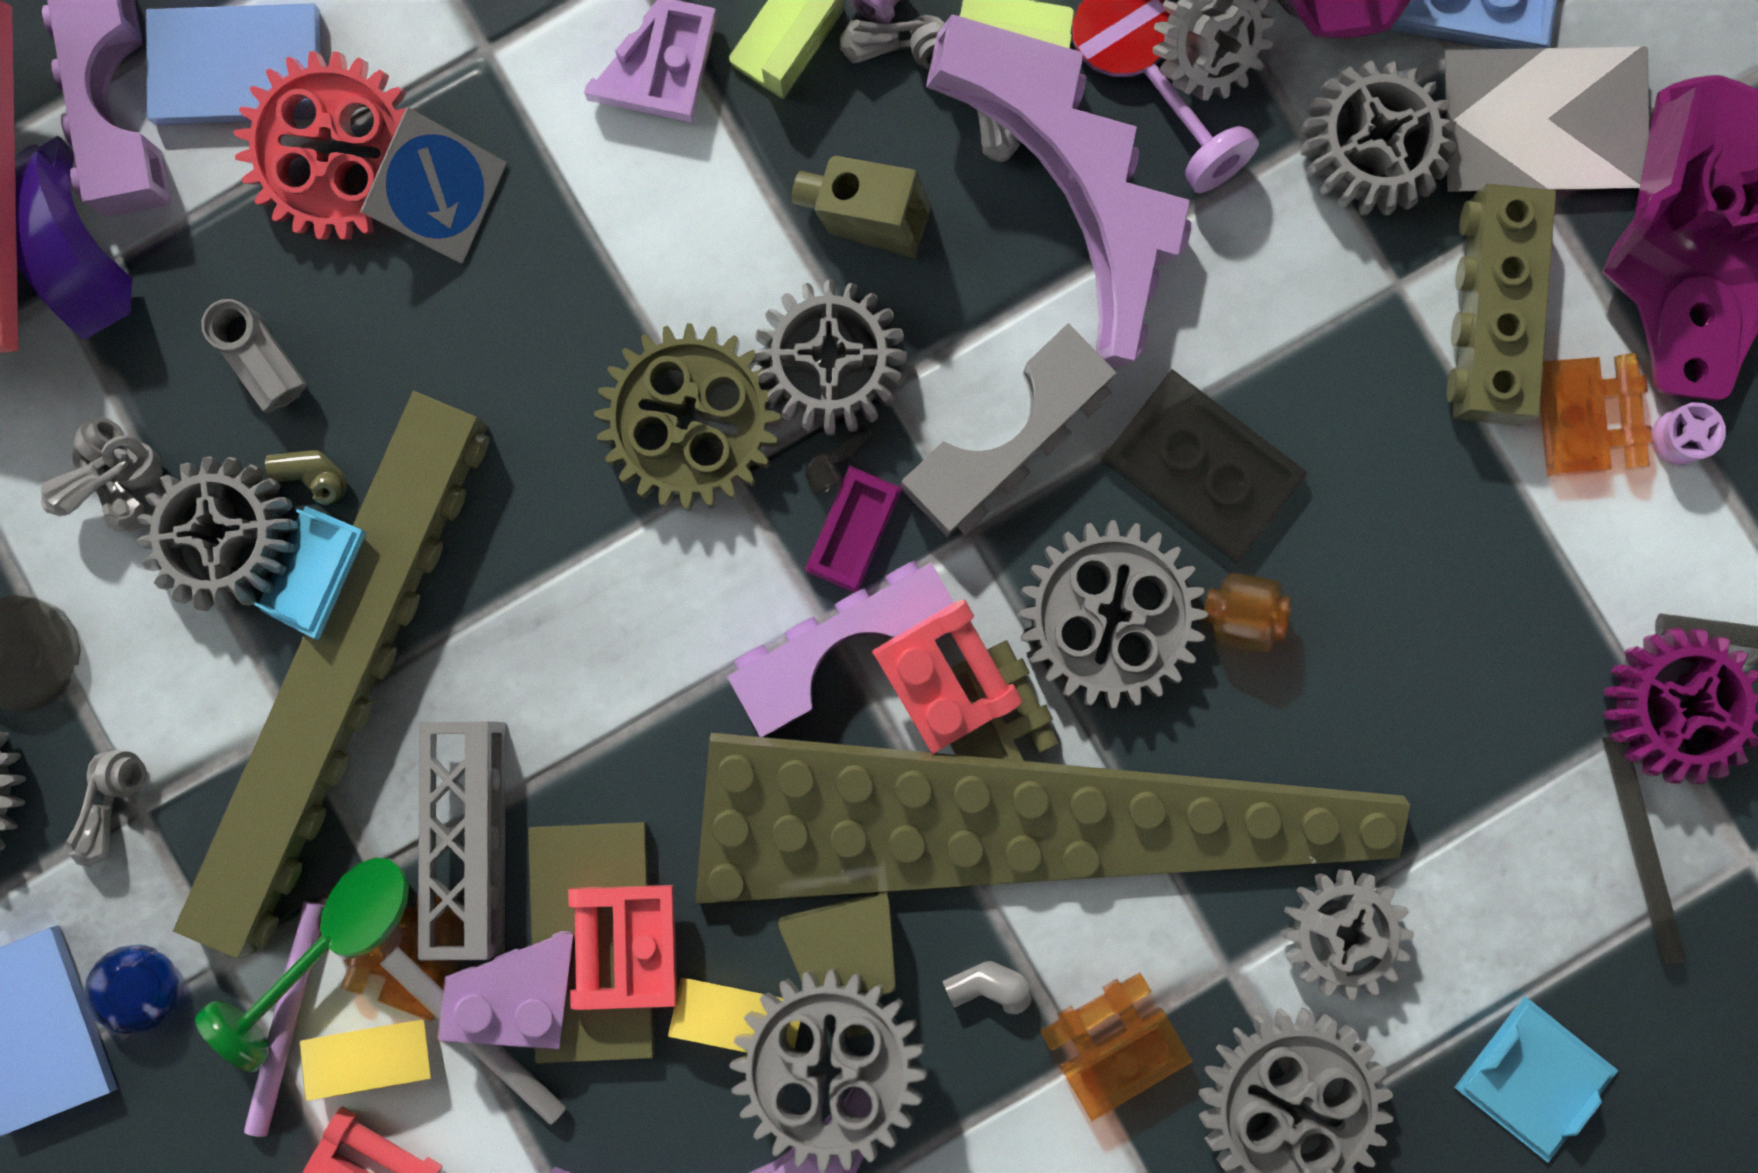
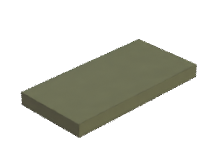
(589, 857)

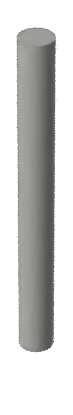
(494, 1056)

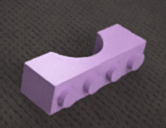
(114, 167)
(780, 683)

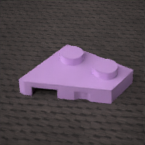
(660, 63)
(510, 999)

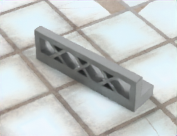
(484, 841)

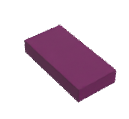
(853, 529)

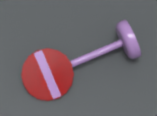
(1120, 43)

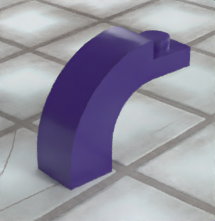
(56, 248)

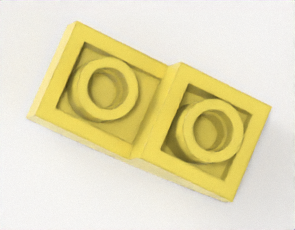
(716, 1014)
(364, 1060)

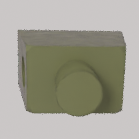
(867, 203)
(845, 937)

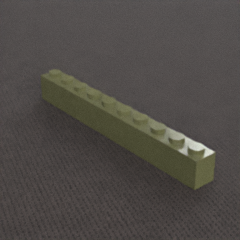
(331, 682)

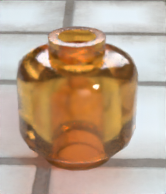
(1248, 612)

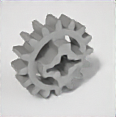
(1212, 44)
(1339, 955)

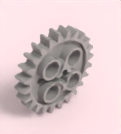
(1162, 629)
(1316, 1057)
(774, 1064)

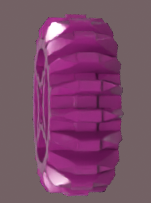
(1711, 670)

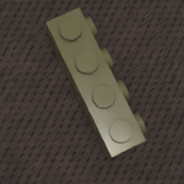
(1502, 305)

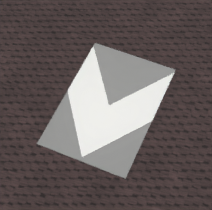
(1547, 117)

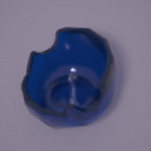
(131, 989)

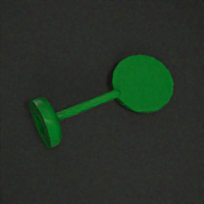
(354, 922)

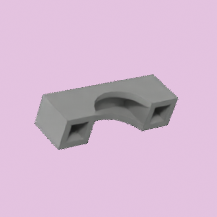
(1061, 383)

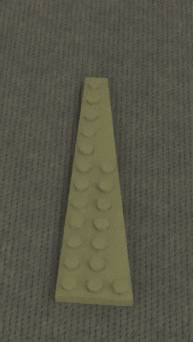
(880, 820)

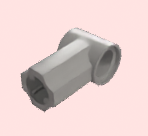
(255, 356)

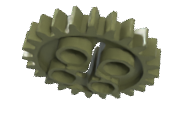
(672, 466)

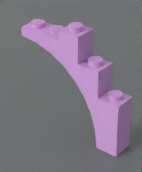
(1035, 95)

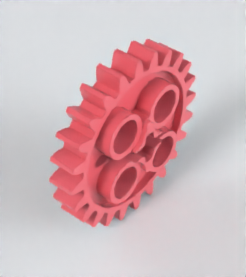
(336, 97)

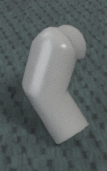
(993, 982)

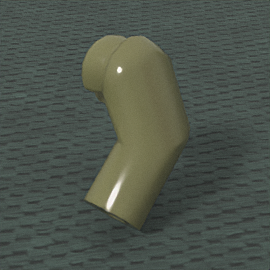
(313, 470)

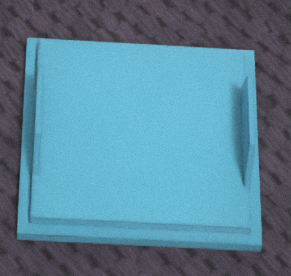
(313, 573)
(1537, 1080)

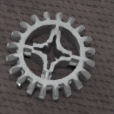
(1364, 98)
(856, 357)
(209, 491)

